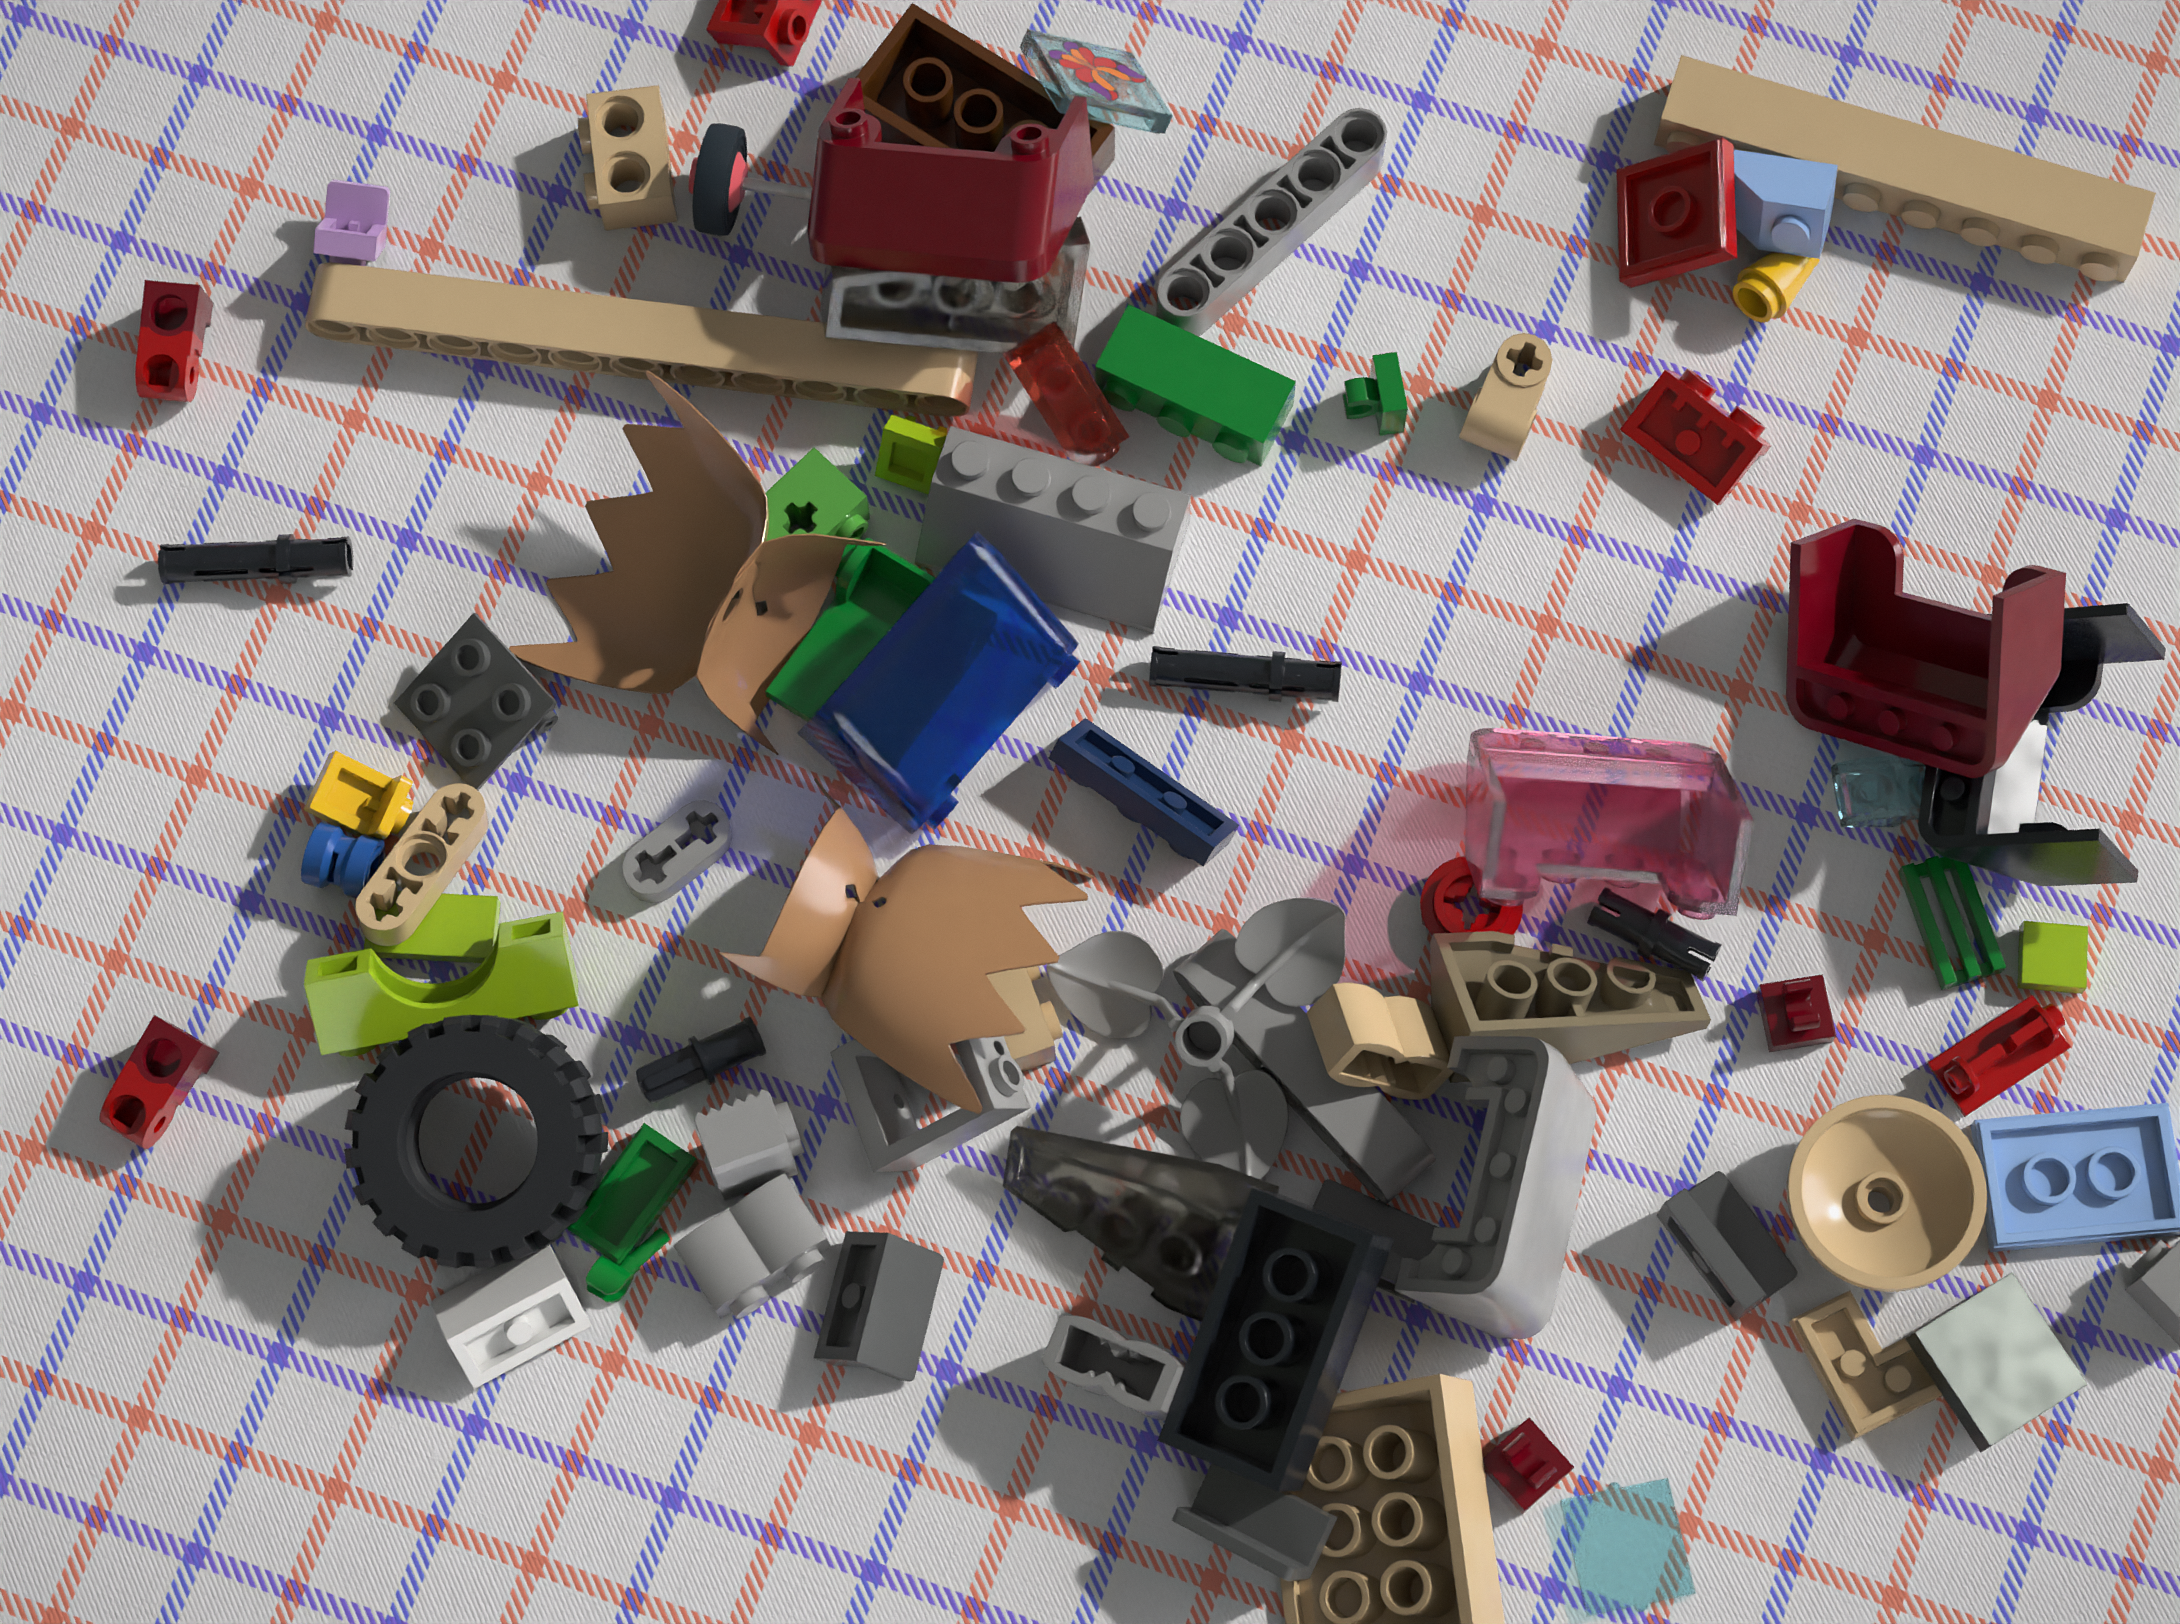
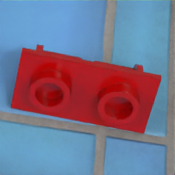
(2000, 1054)

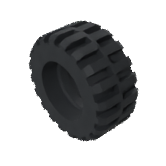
(390, 1160)

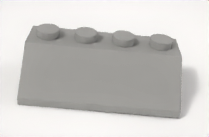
(1063, 525)

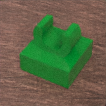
(1379, 395)

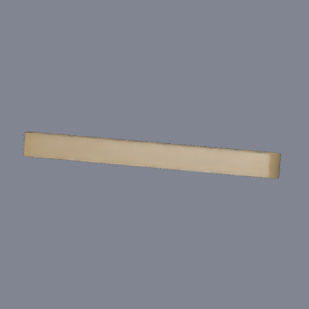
(633, 337)

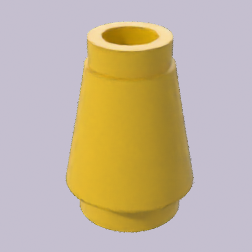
(1771, 284)

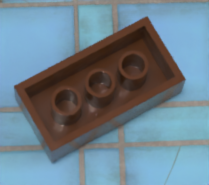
(953, 93)

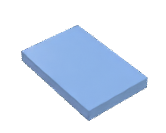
(2079, 1177)

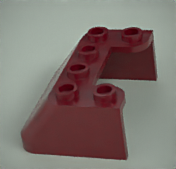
(1912, 669)

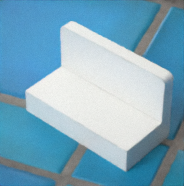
(509, 1315)

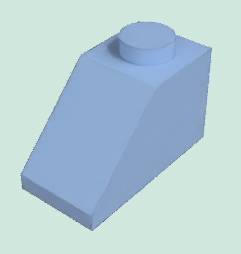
(1783, 202)

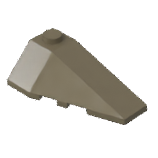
(1569, 1002)

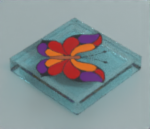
(1108, 77)

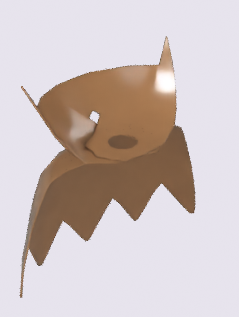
(675, 573)
(919, 965)

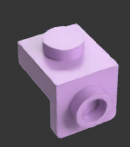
(353, 223)

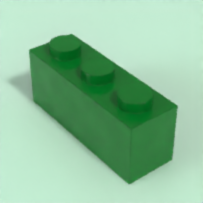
(1194, 386)

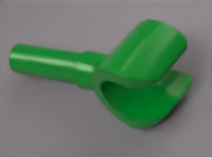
(612, 1281)

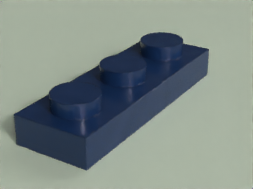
(1143, 792)

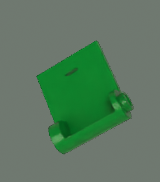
(869, 599)

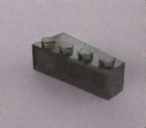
(952, 309)

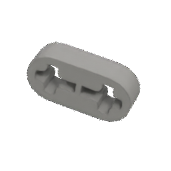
(668, 839)

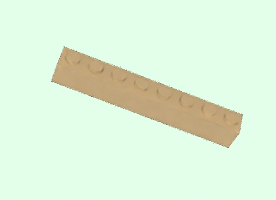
(1917, 170)

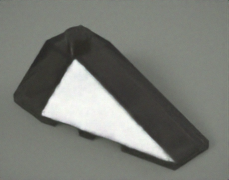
(1143, 1208)

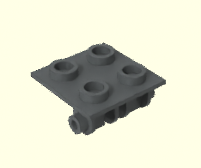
(476, 702)

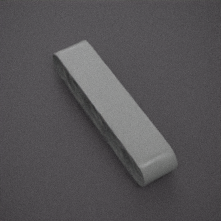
(1281, 199)
(1279, 1039)

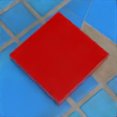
(1676, 213)

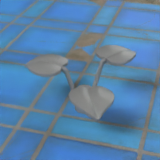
(1230, 1120)

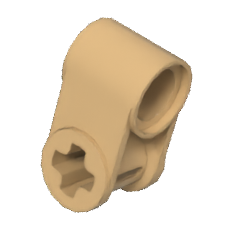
(1507, 402)

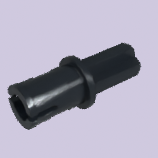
(700, 1061)

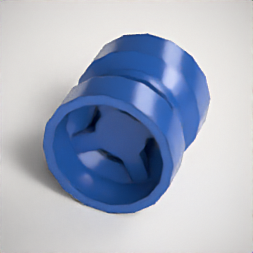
(340, 859)

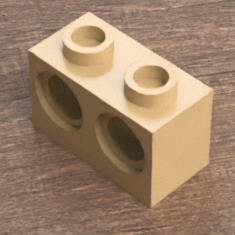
(636, 157)

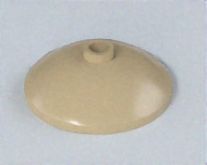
(1913, 1160)

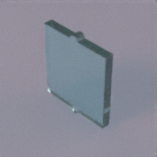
(1627, 1547)

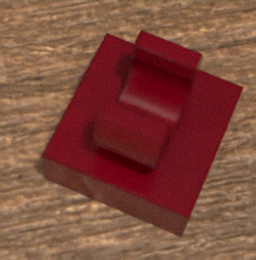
(1796, 1013)
(1526, 1465)

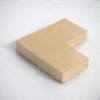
(1859, 1377)

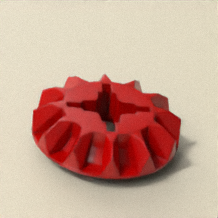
(1451, 884)

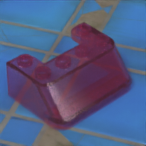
(1606, 814)

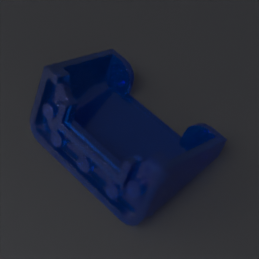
(942, 686)

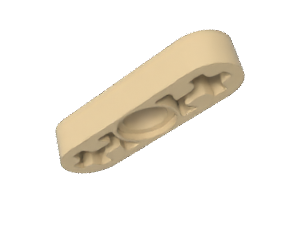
(422, 892)

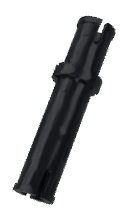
(271, 559)
(1246, 673)

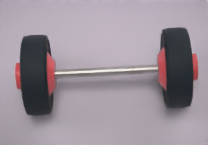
(721, 178)

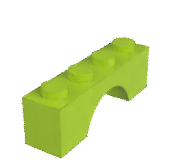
(366, 1004)

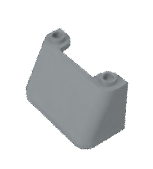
(1522, 1193)

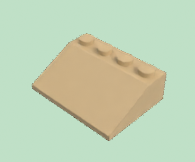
(1409, 1508)

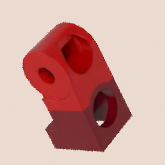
(171, 340)
(155, 1082)

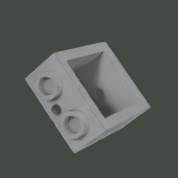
(886, 1117)

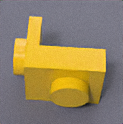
(359, 798)

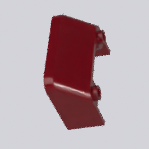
(946, 207)

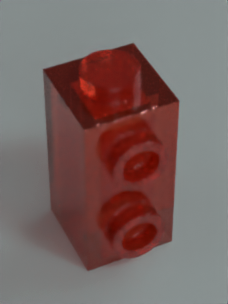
(1067, 396)

